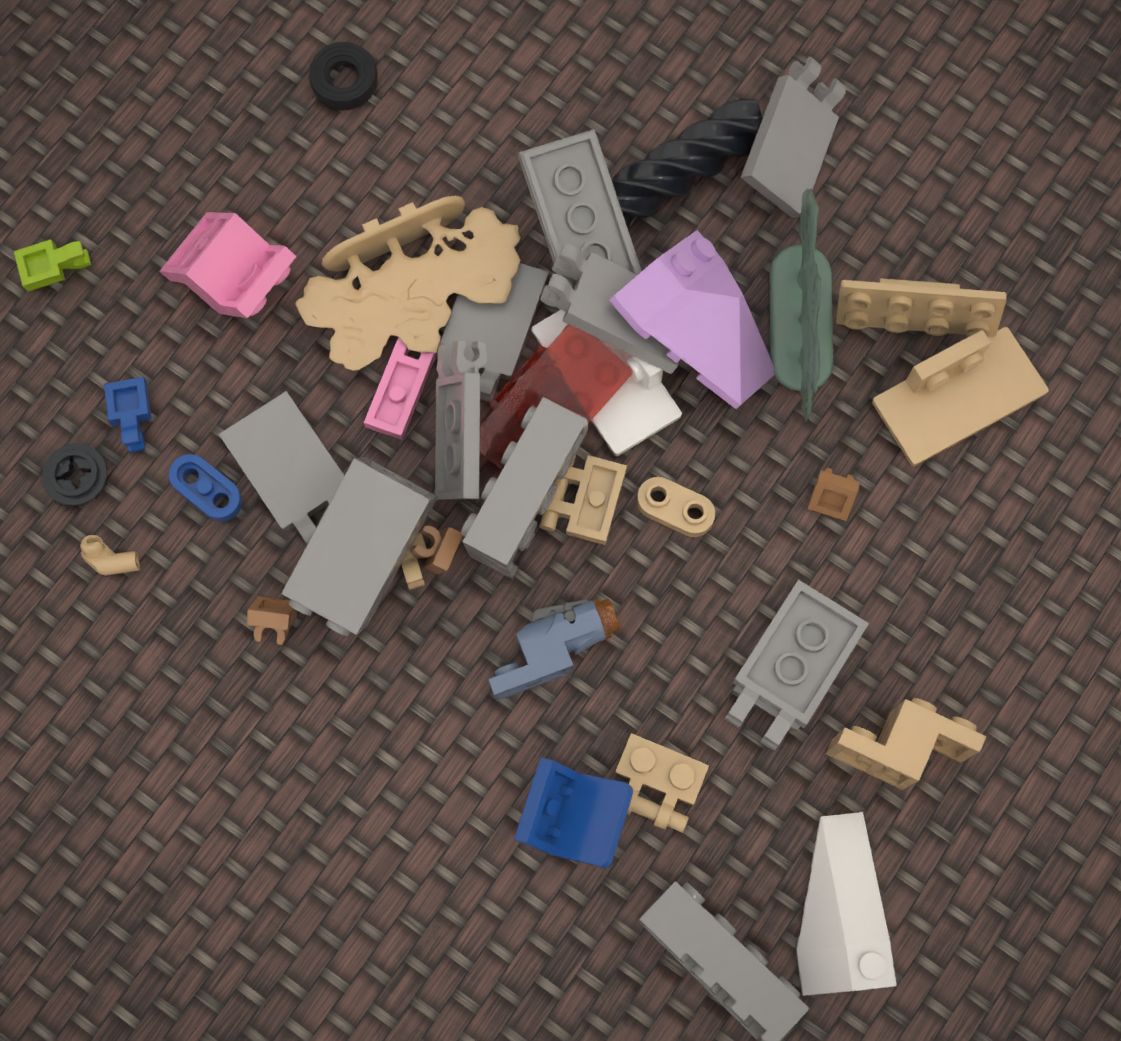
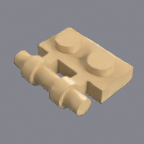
(594, 502)
(664, 772)

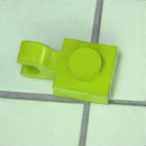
(44, 262)

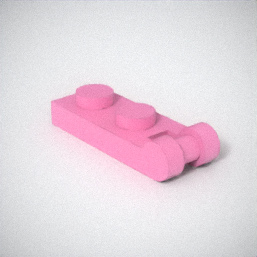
(399, 391)

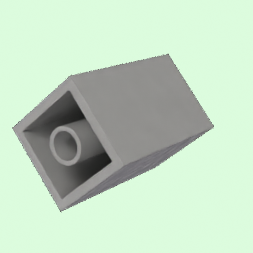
(358, 546)

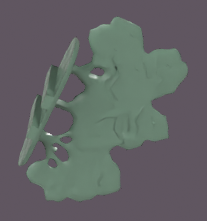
(802, 311)

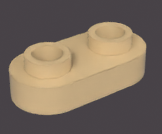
(673, 510)

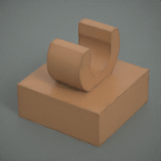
(833, 494)
(442, 548)
(273, 614)

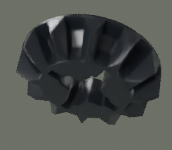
(60, 466)

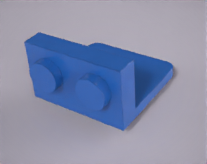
(574, 814)

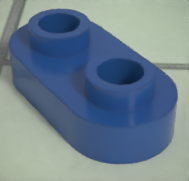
(207, 489)

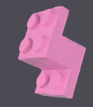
(228, 264)

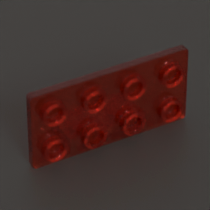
(571, 372)

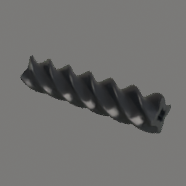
(696, 151)

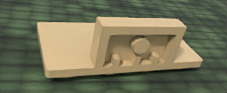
(919, 307)
(959, 394)

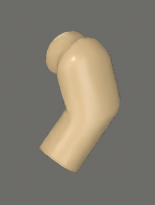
(104, 560)

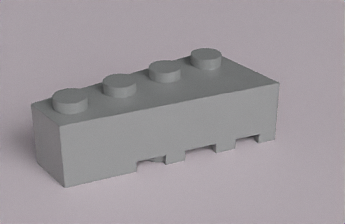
(523, 486)
(722, 964)

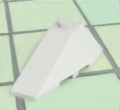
(843, 921)

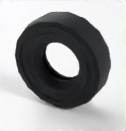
(343, 54)

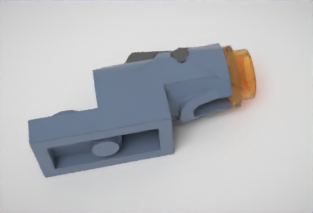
(549, 641)

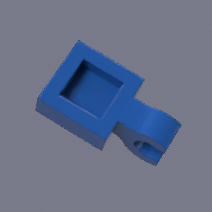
(127, 406)

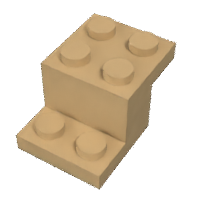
(906, 743)

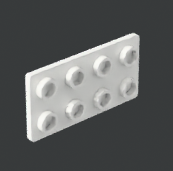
(636, 409)

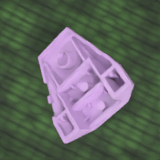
(701, 317)

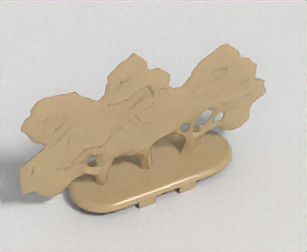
(406, 292)

